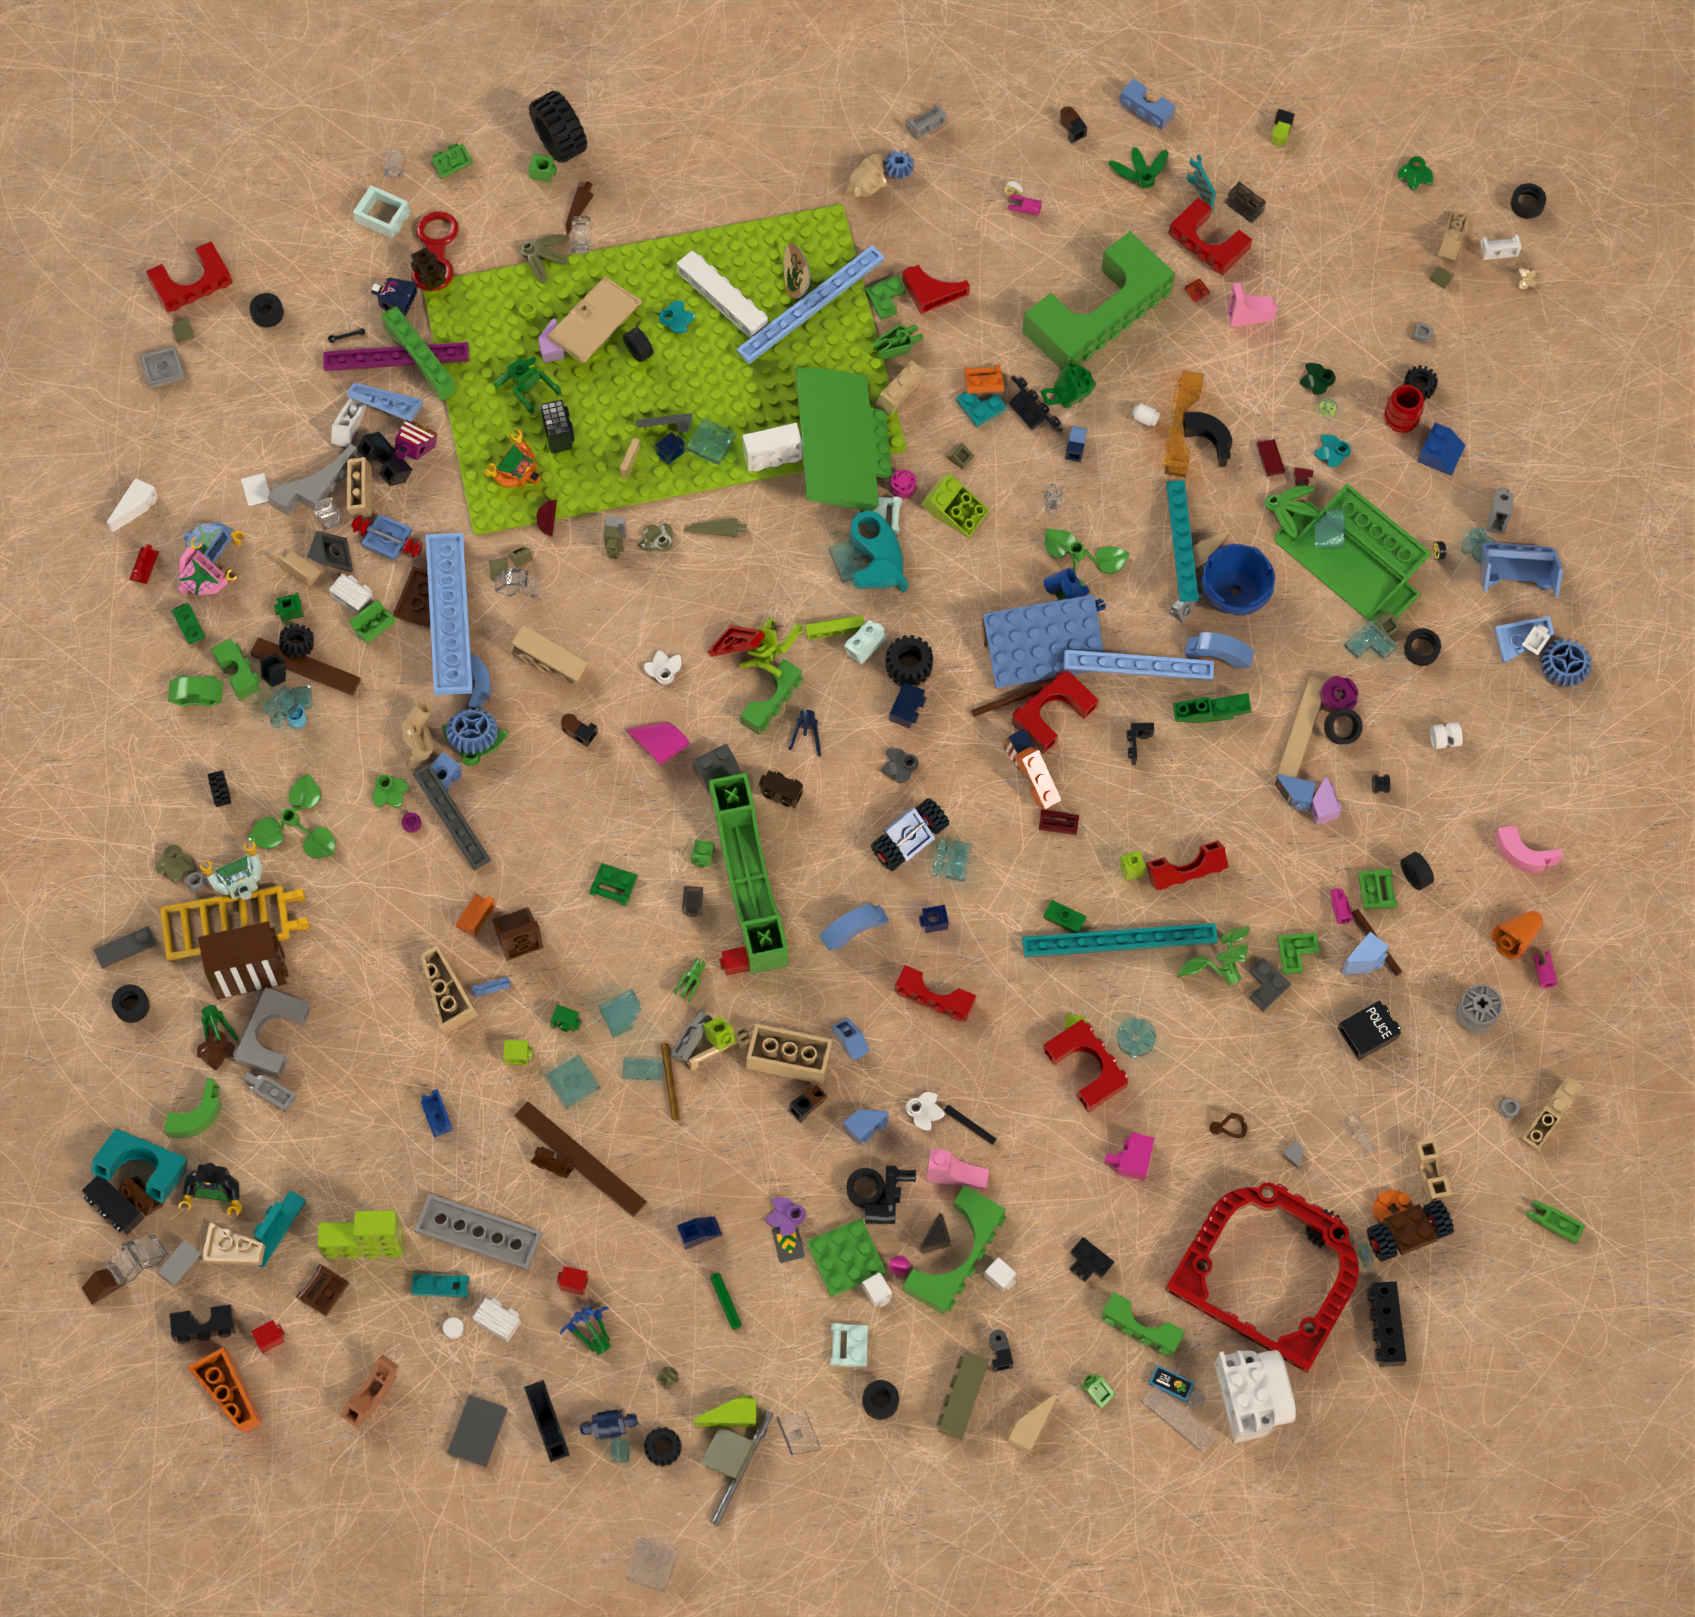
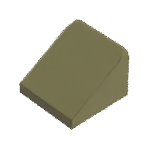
(183, 330)
(960, 455)
(497, 566)
(1387, 623)

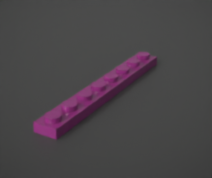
(391, 357)

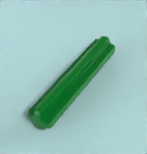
(725, 1301)

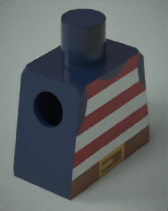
(1017, 743)

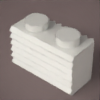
(351, 594)
(497, 1319)

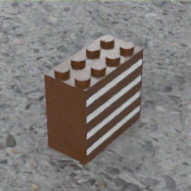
(243, 960)

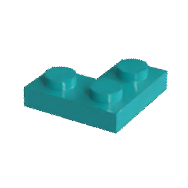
(979, 411)

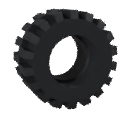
(911, 647)

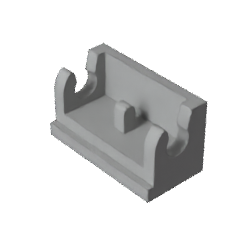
(927, 122)
(179, 1263)

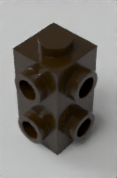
(429, 271)
(780, 788)

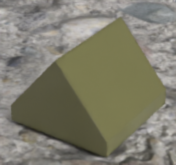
(1442, 276)
(521, 556)

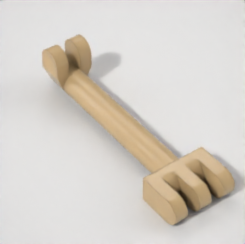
(694, 1060)

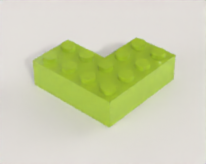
(369, 1236)

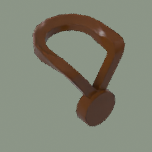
(1217, 1127)

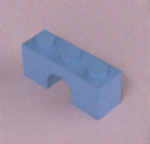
(1156, 113)

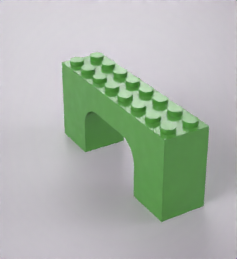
(1075, 337)

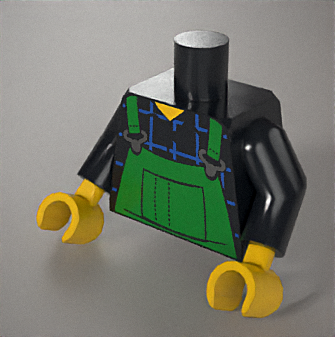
(212, 1183)

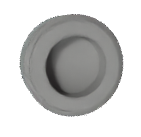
(1509, 1108)

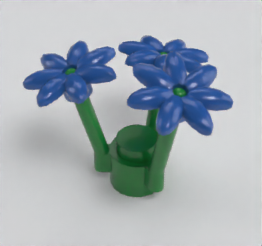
(599, 1343)

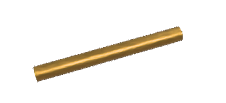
(670, 1081)

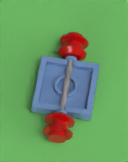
(386, 537)

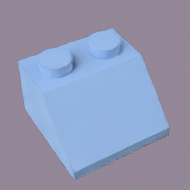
(1366, 957)

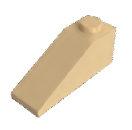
(1029, 1427)

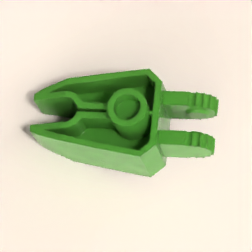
(897, 342)

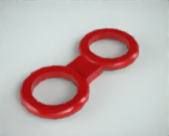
(437, 246)

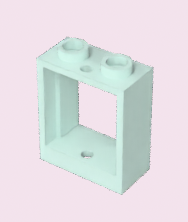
(367, 202)

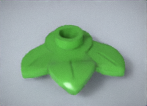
(390, 794)

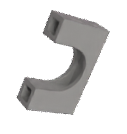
(270, 1006)

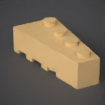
(449, 997)

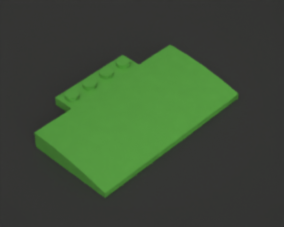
(841, 439)

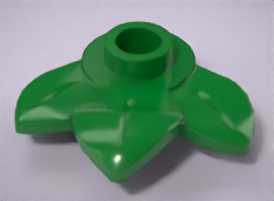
(1414, 174)

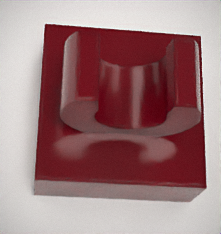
(1302, 473)

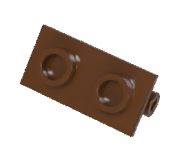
(561, 1166)

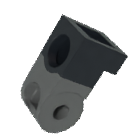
(999, 1344)

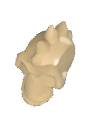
(867, 177)

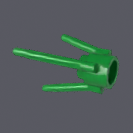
(211, 1017)

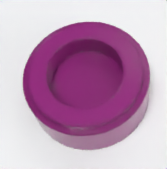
(411, 822)

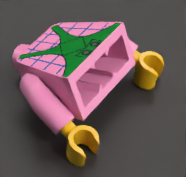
(200, 574)

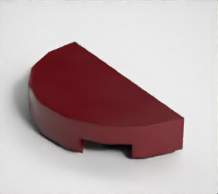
(546, 517)

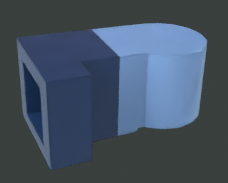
(1076, 444)

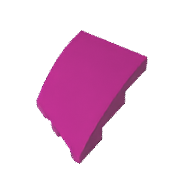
(660, 740)

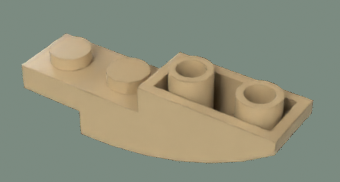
(1553, 1113)

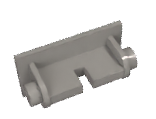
(1184, 609)

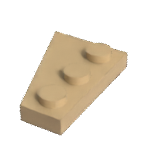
(230, 1248)

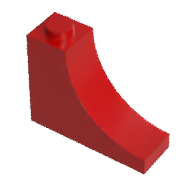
(929, 292)

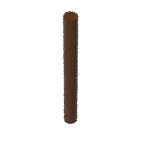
(1006, 700)
(1367, 928)

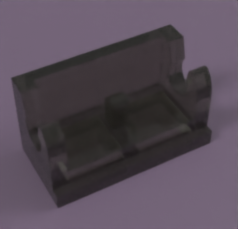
(1245, 202)

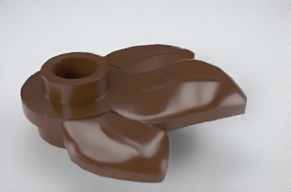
(216, 1052)

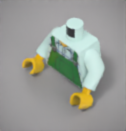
(237, 877)

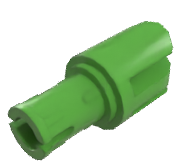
(691, 978)

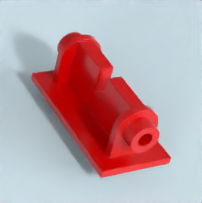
(144, 564)

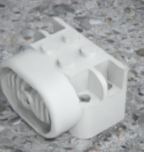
(1255, 1392)

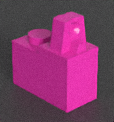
(1135, 1160)

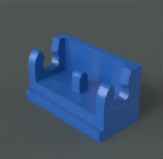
(436, 1113)

